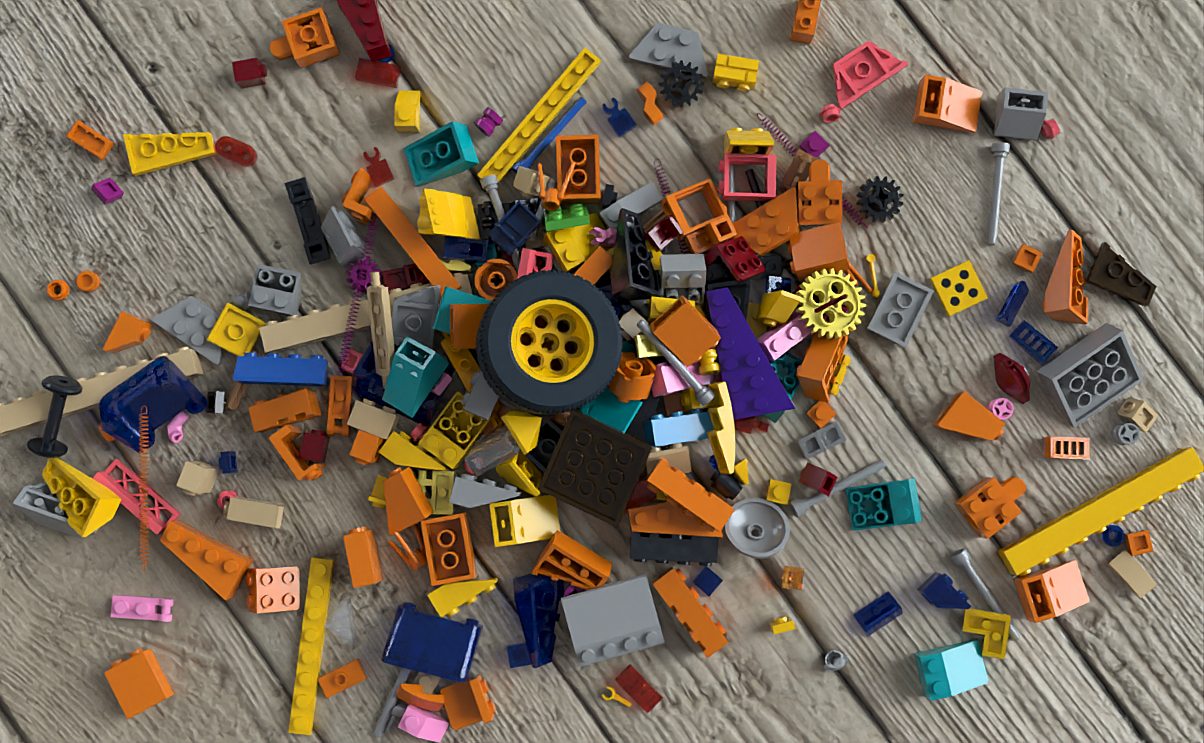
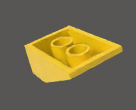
(748, 142)
(573, 244)

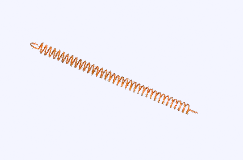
(143, 489)

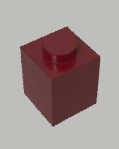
(249, 73)
(314, 446)
(817, 479)

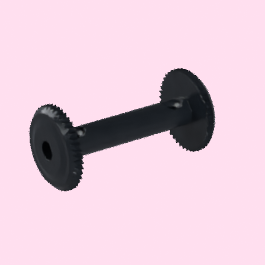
(48, 445)

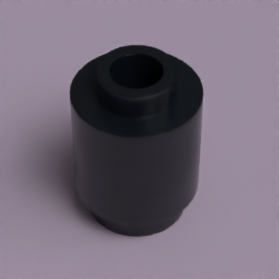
(726, 484)

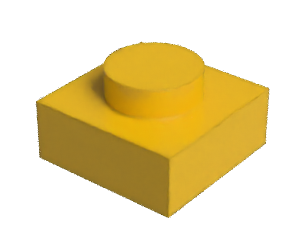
(778, 491)
(781, 625)

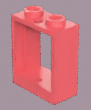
(748, 159)

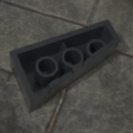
(673, 547)

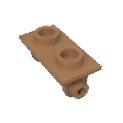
(797, 170)

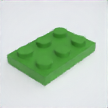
(567, 217)

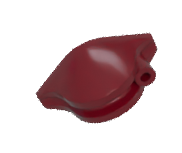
(1012, 378)

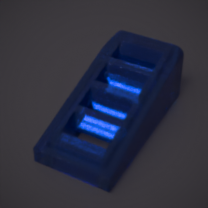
(1052, 348)

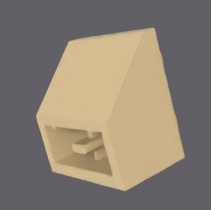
(676, 456)

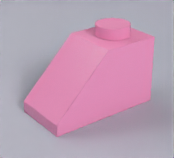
(423, 724)

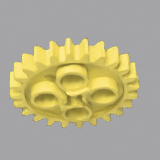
(839, 321)

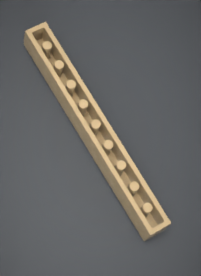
(332, 323)
(34, 410)

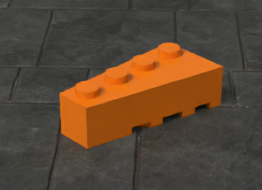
(689, 495)
(666, 519)
(209, 558)
(690, 612)

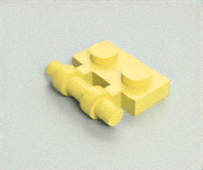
(442, 486)

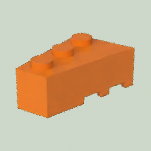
(819, 365)
(284, 410)
(572, 562)

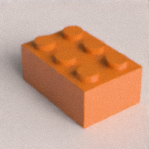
(585, 178)
(449, 549)

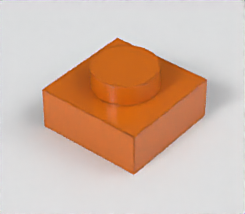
(1027, 258)
(820, 413)
(1138, 542)

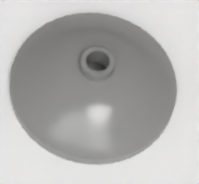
(757, 517)

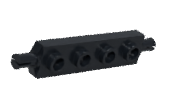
(773, 267)

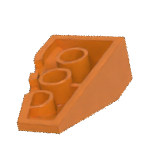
(1064, 291)

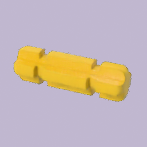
(839, 373)

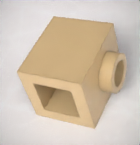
(528, 182)
(629, 325)

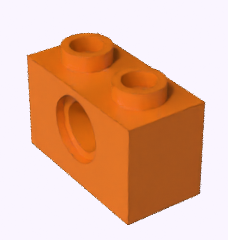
(805, 20)
(367, 448)

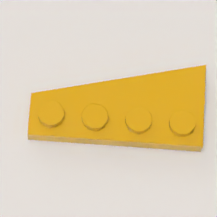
(161, 151)

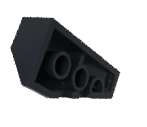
(632, 266)

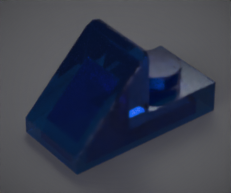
(465, 249)

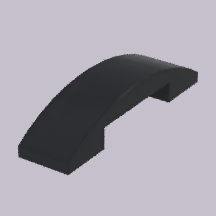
(308, 220)

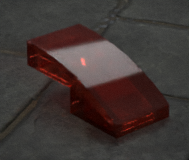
(639, 688)

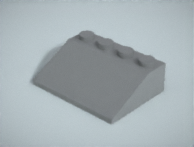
(1091, 374)
(612, 620)

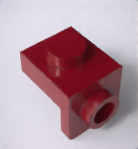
(663, 233)

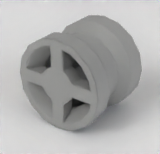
(1131, 434)

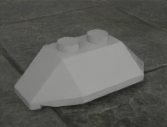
(43, 508)

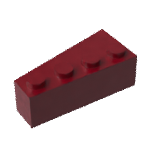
(368, 26)

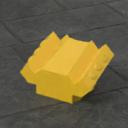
(446, 215)

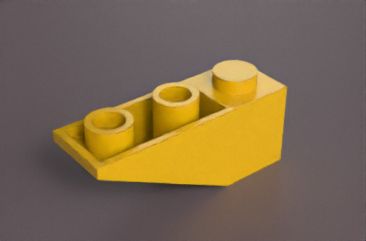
(404, 452)
(452, 595)

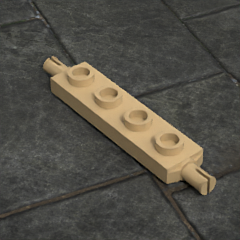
(381, 326)

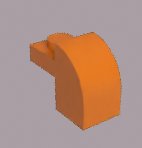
(714, 233)

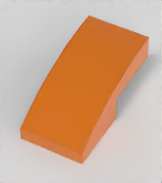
(414, 696)

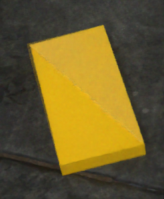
(523, 428)

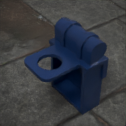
(514, 228)

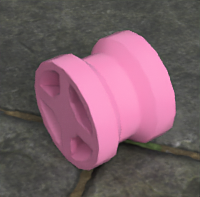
(1004, 407)

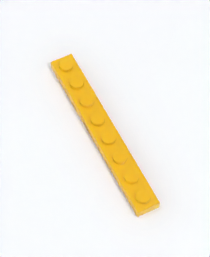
(541, 115)
(311, 646)

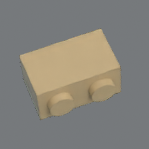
(373, 419)
(197, 478)

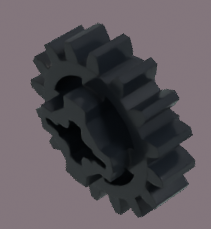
(677, 75)
(888, 197)

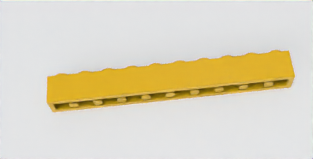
(1101, 511)

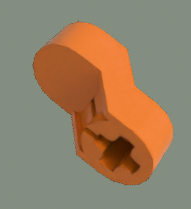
(651, 111)

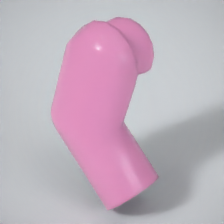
(175, 427)

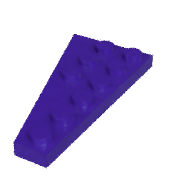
(743, 364)

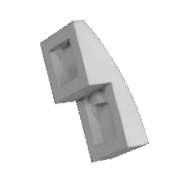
(822, 440)

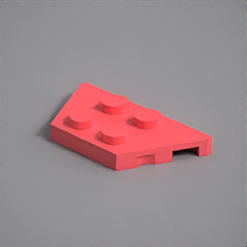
(863, 71)

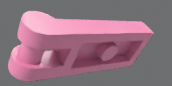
(141, 607)

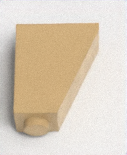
(254, 512)

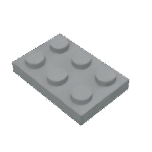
(899, 309)

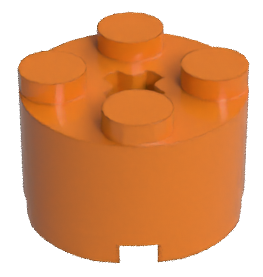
(490, 272)
(632, 378)

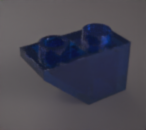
(941, 593)

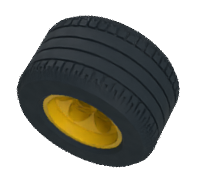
(591, 329)

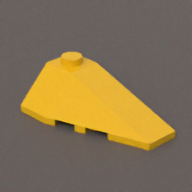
(82, 498)

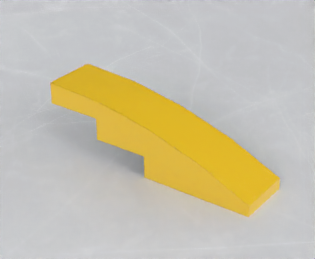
(723, 435)

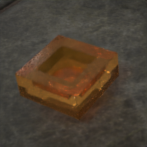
(792, 577)

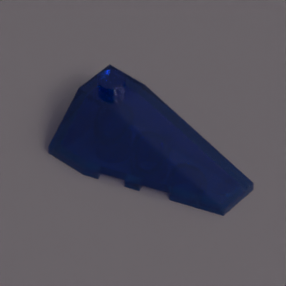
(537, 607)

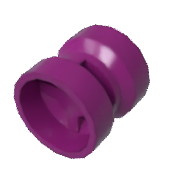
(488, 122)

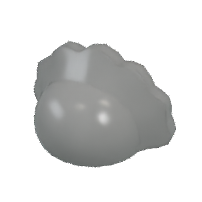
(242, 301)
(835, 660)

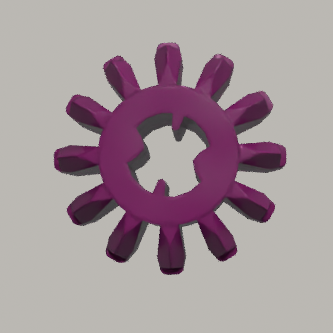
(353, 274)

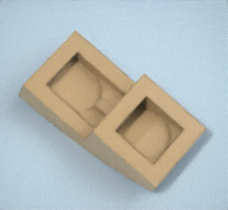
(1132, 574)

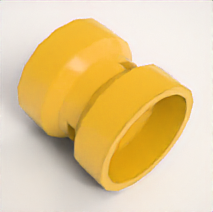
(708, 363)

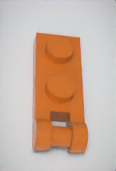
(340, 405)

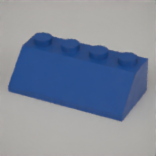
(281, 371)

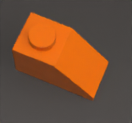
(127, 333)

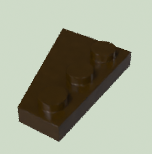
(1118, 277)

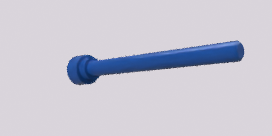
(550, 136)

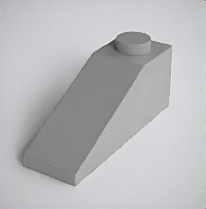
(638, 202)

